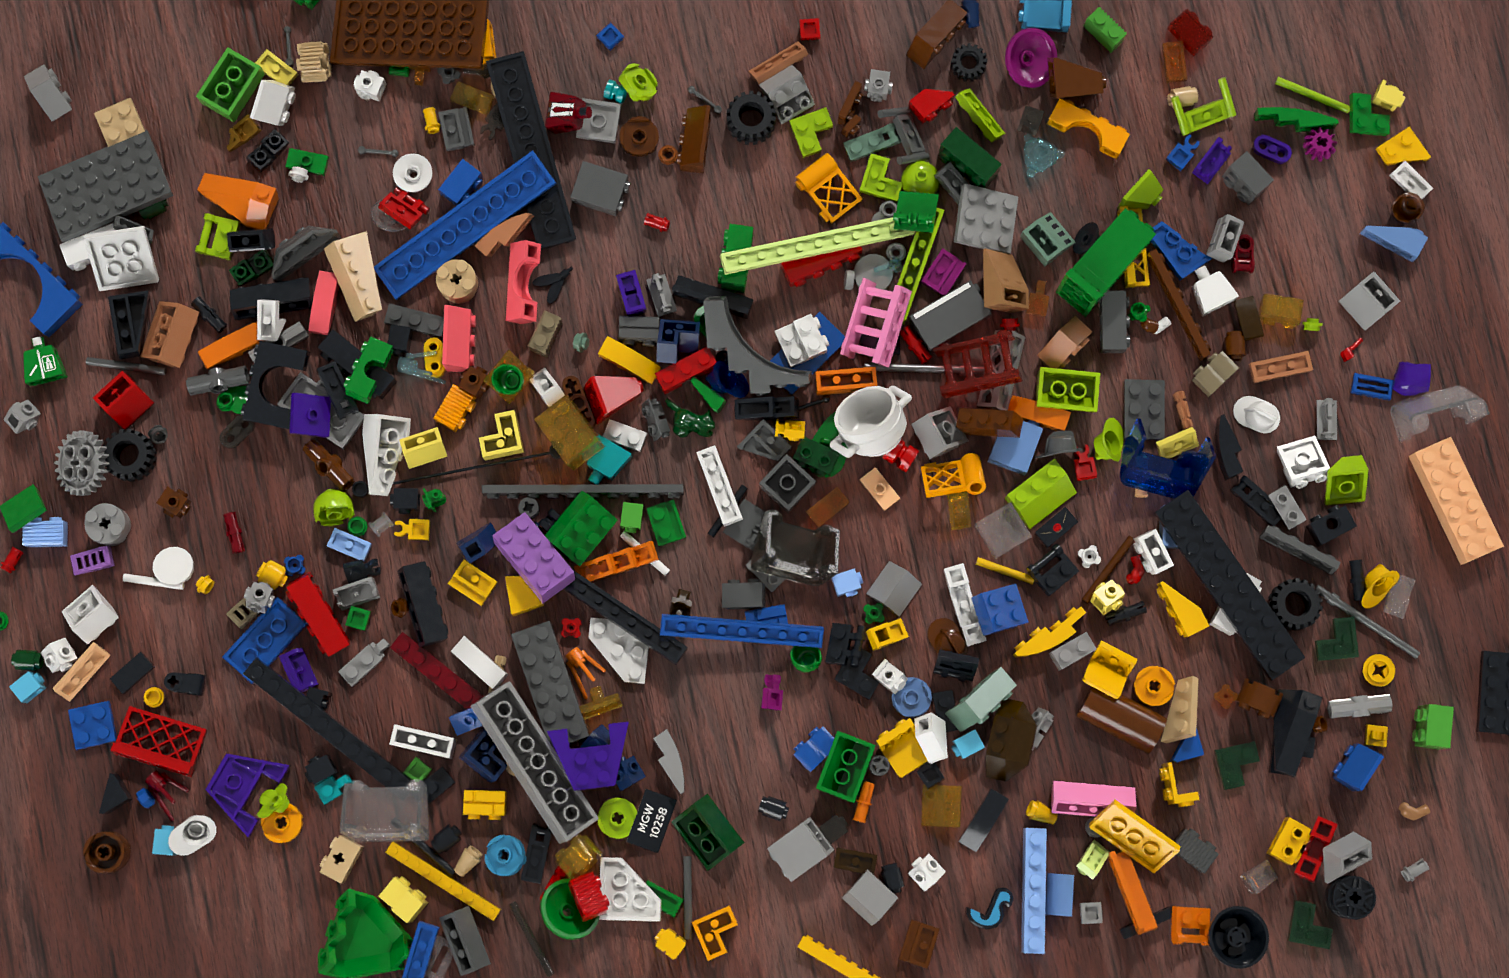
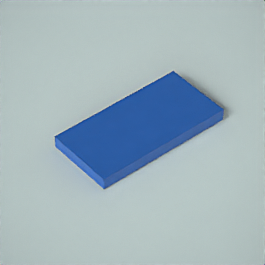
(835, 340)
(265, 637)

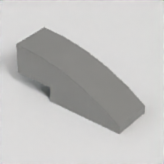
(671, 760)

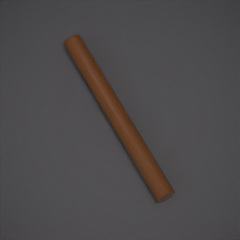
(1109, 568)

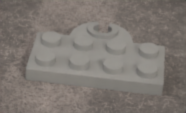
(340, 430)

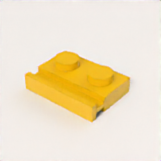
(791, 429)
(472, 582)

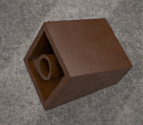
(1072, 79)

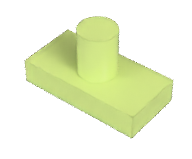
(1092, 859)

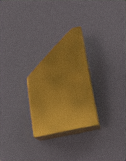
(242, 132)

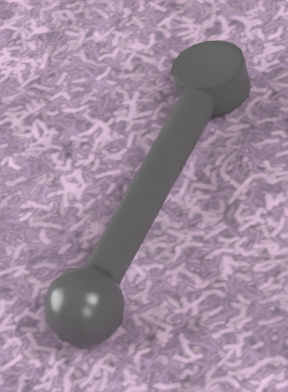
(289, 61)
(717, 109)
(362, 150)

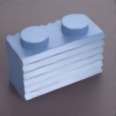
(45, 533)

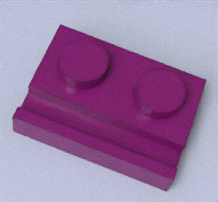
(943, 272)

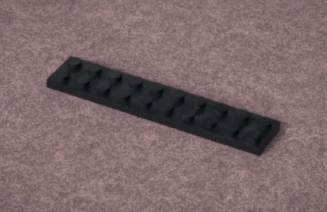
(527, 133)
(1229, 585)

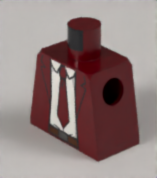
(566, 113)

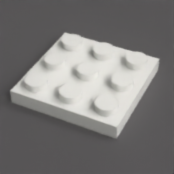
(121, 258)

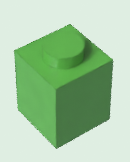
(632, 517)

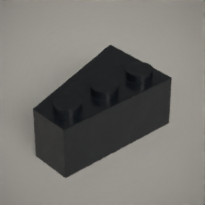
(129, 322)

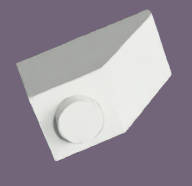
(547, 387)

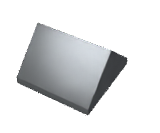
(894, 588)
(870, 898)

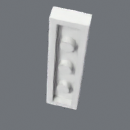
(719, 485)

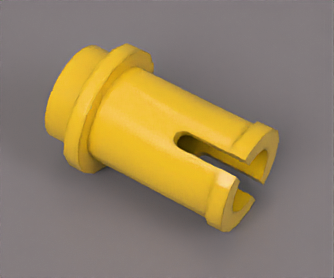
(432, 124)

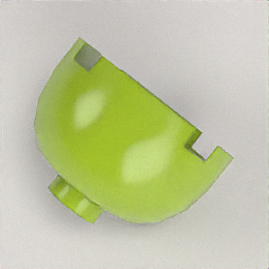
(920, 178)
(333, 507)

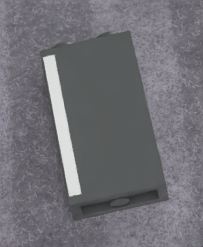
(949, 315)

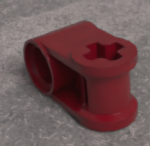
(1244, 258)

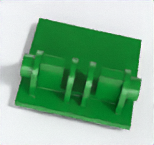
(916, 211)

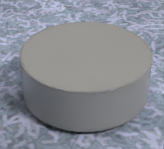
(849, 279)

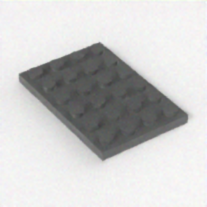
(105, 185)

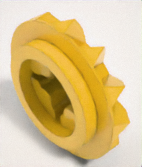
(1387, 673)

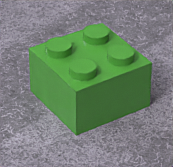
(1433, 726)

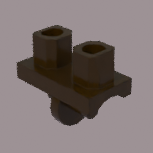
(681, 604)

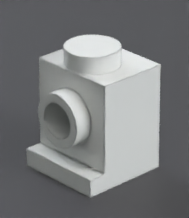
(884, 673)

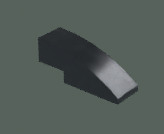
(767, 408)
(1226, 449)
(983, 820)

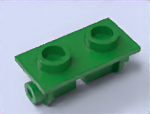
(433, 499)

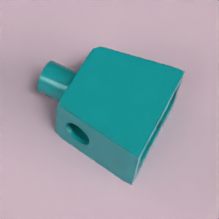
(607, 461)

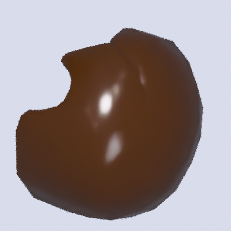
(1407, 207)

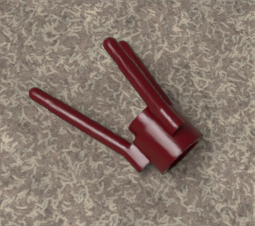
(157, 784)

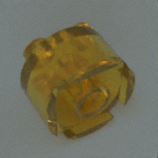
(578, 856)

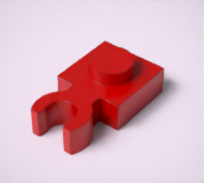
(1084, 466)

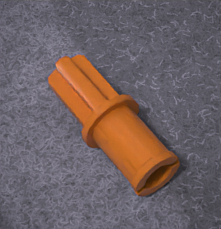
(864, 802)

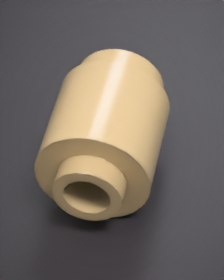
(1187, 96)

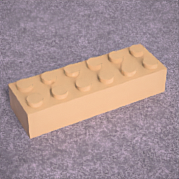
(1456, 501)

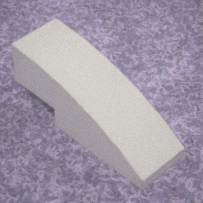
(479, 663)

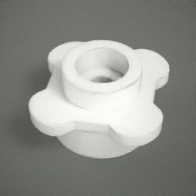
(1095, 559)

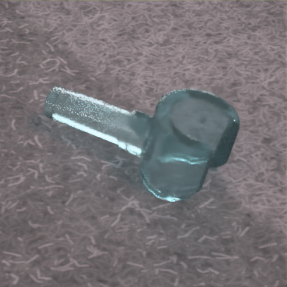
(894, 263)

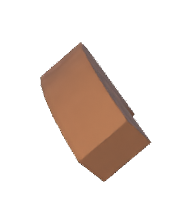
(503, 234)

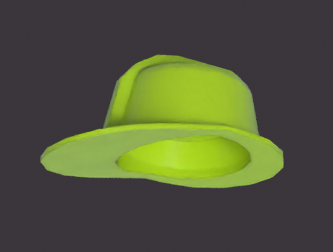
(1109, 442)

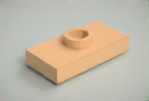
(879, 489)

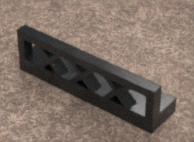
(698, 292)

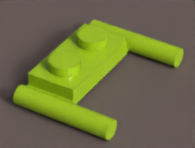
(1206, 114)

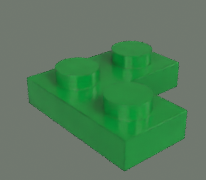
(1364, 121)

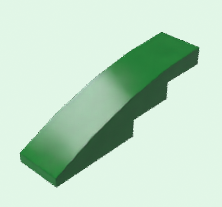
(1301, 119)

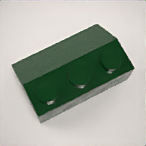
(707, 832)

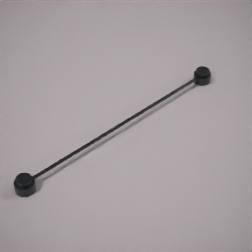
(361, 489)

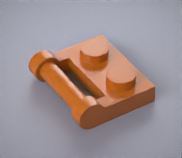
(1190, 918)

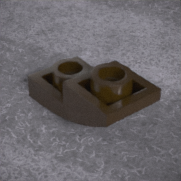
(1248, 318)

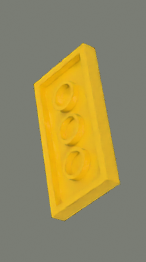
(1134, 836)

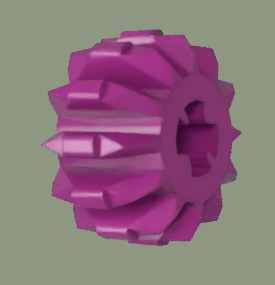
(1319, 151)

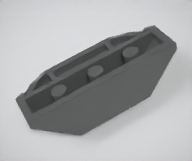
(300, 249)

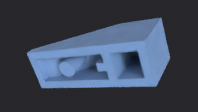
(1400, 240)

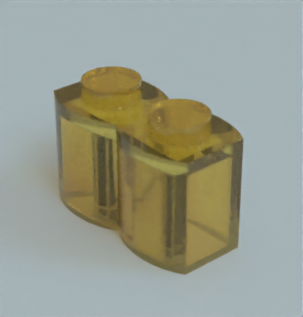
(1281, 310)

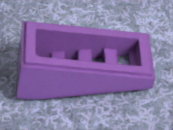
(108, 558)

